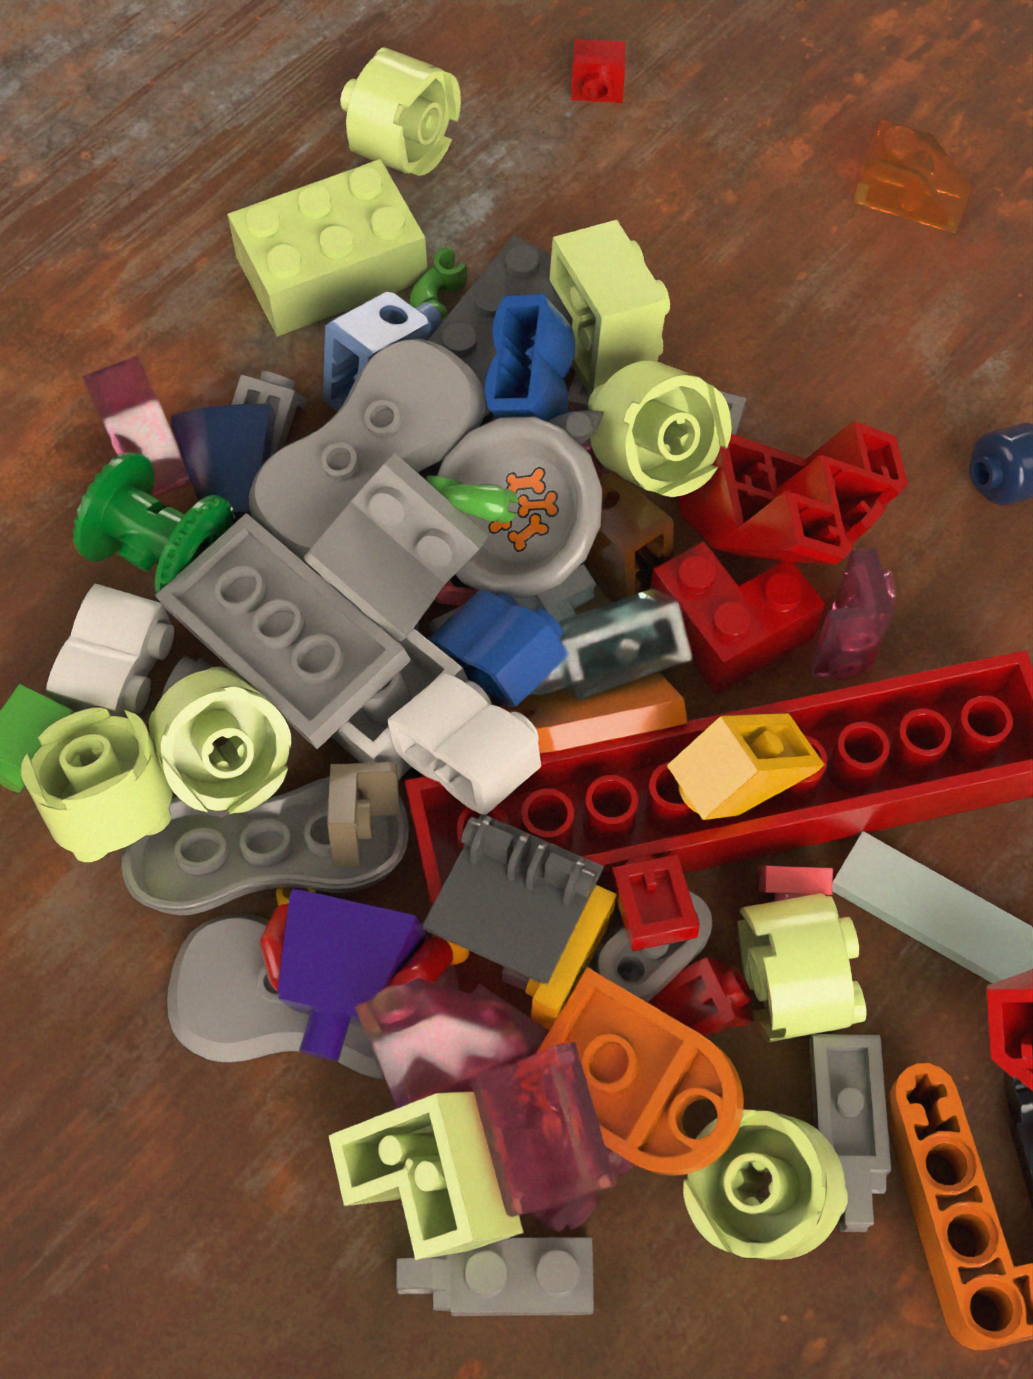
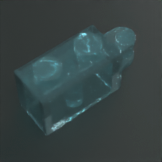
(619, 644)

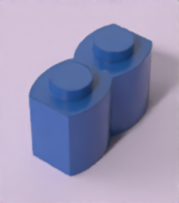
(531, 359)
(502, 645)

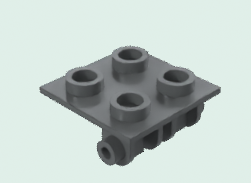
(513, 898)

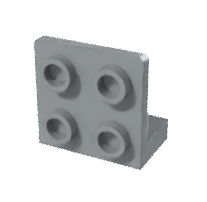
(395, 547)

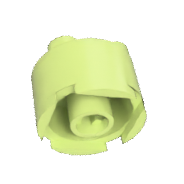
(401, 112)
(660, 427)
(228, 776)
(98, 782)
(800, 966)
(803, 1198)

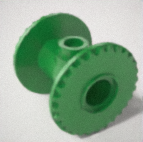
(124, 515)

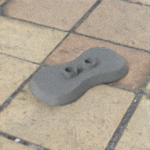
(403, 402)
(279, 844)
(230, 1011)

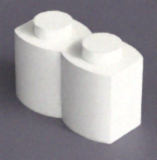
(111, 653)
(466, 742)

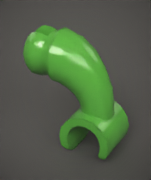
(438, 277)
(479, 500)

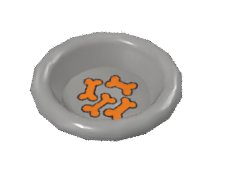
(555, 508)

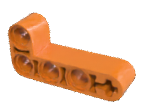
(964, 1203)

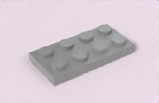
(283, 629)

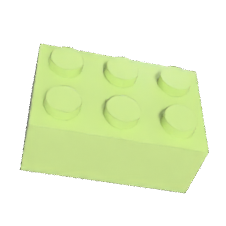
(328, 246)

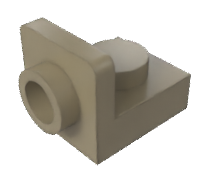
(356, 796)

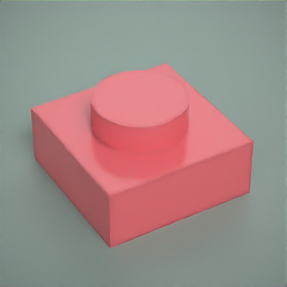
(794, 881)

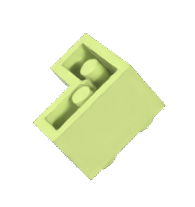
(611, 299)
(438, 1166)

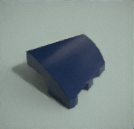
(225, 449)

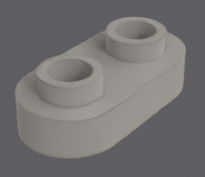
(656, 964)

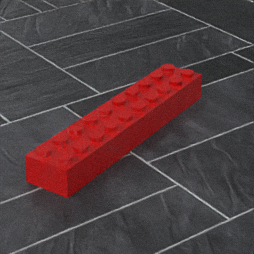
(889, 754)

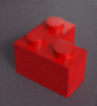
(736, 626)

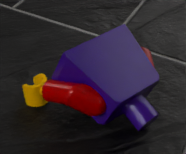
(340, 953)

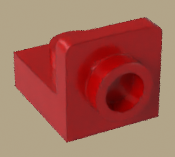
(598, 71)
(654, 901)
(707, 997)

